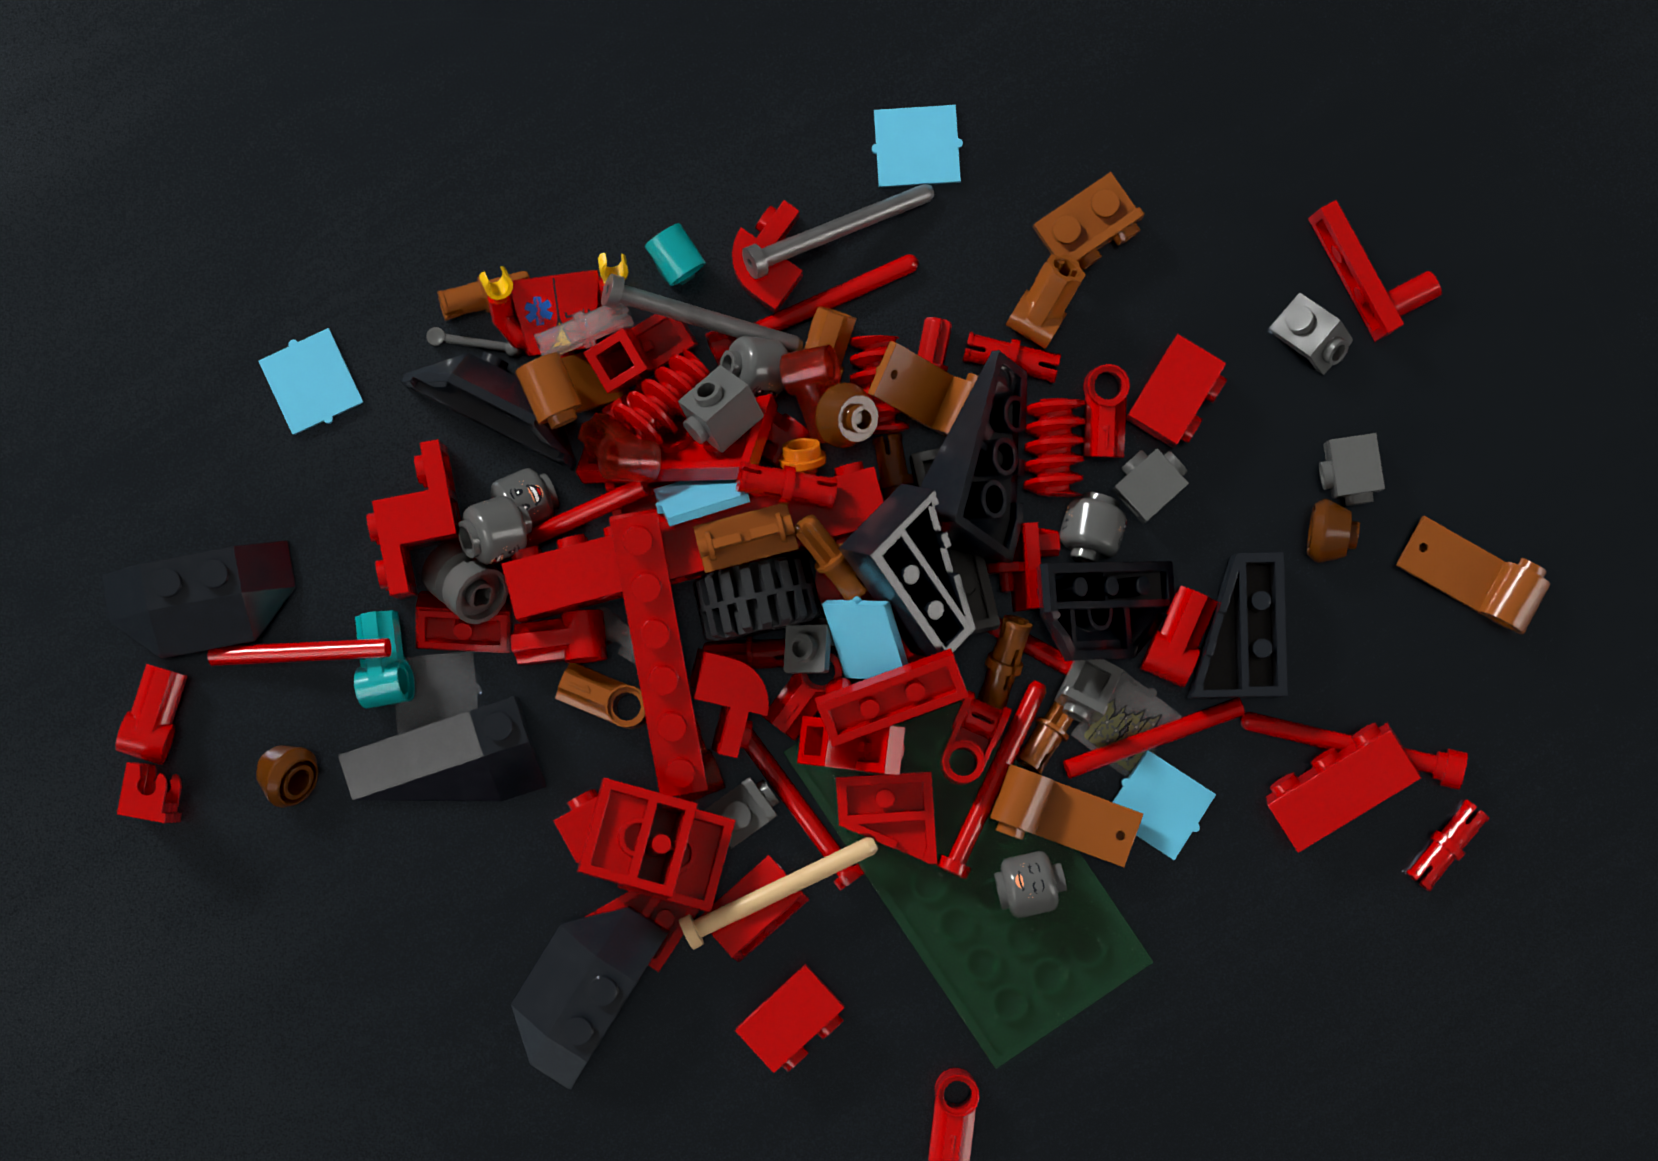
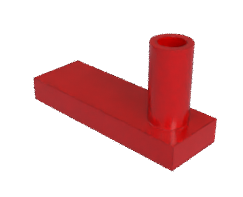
(1378, 308)
(889, 697)

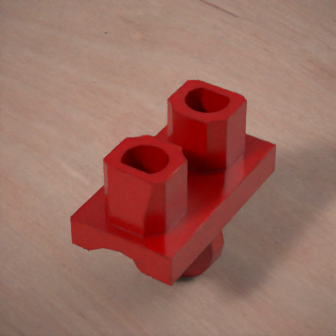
(1021, 575)

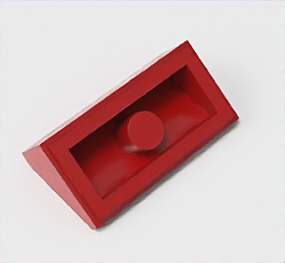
(443, 630)

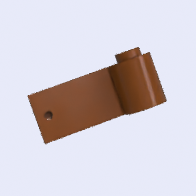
(562, 388)
(920, 388)
(1475, 577)
(1064, 816)

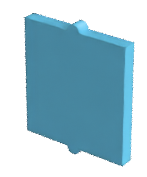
(917, 146)
(311, 381)
(695, 499)
(865, 636)
(1168, 801)

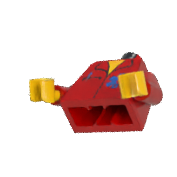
(543, 302)

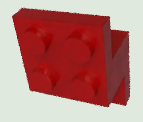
(415, 520)
(656, 845)

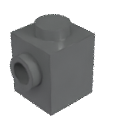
(720, 409)
(1352, 469)
(1150, 483)

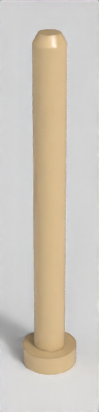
(775, 891)

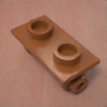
(745, 537)

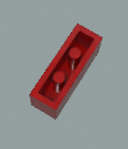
(1341, 785)

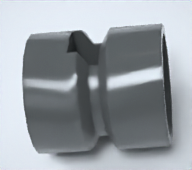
(464, 584)

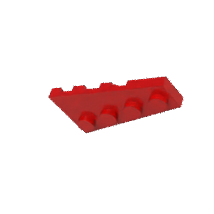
(689, 461)

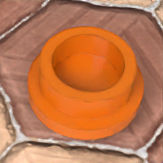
(803, 455)

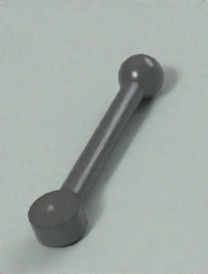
(437, 338)

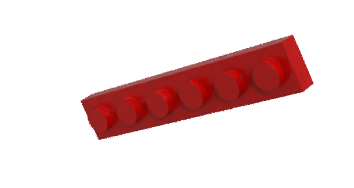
(658, 652)

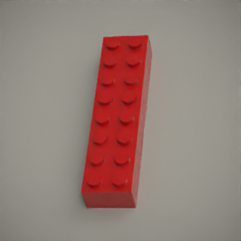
(588, 572)

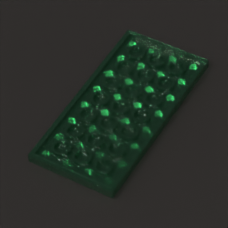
(998, 970)

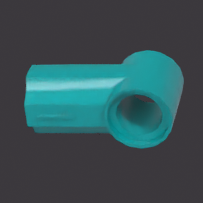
(675, 255)
(386, 678)

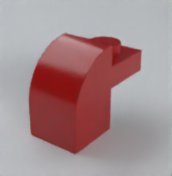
(783, 276)
(638, 351)
(735, 687)
(872, 753)

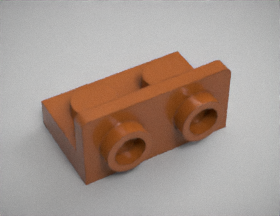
(1090, 222)

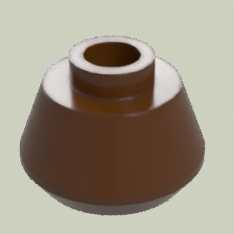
(846, 415)
(1331, 532)
(287, 775)

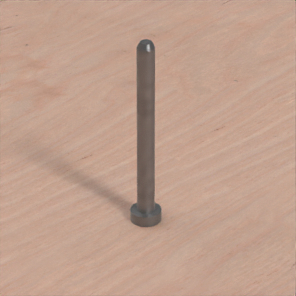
(759, 259)
(616, 292)

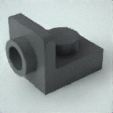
(749, 806)

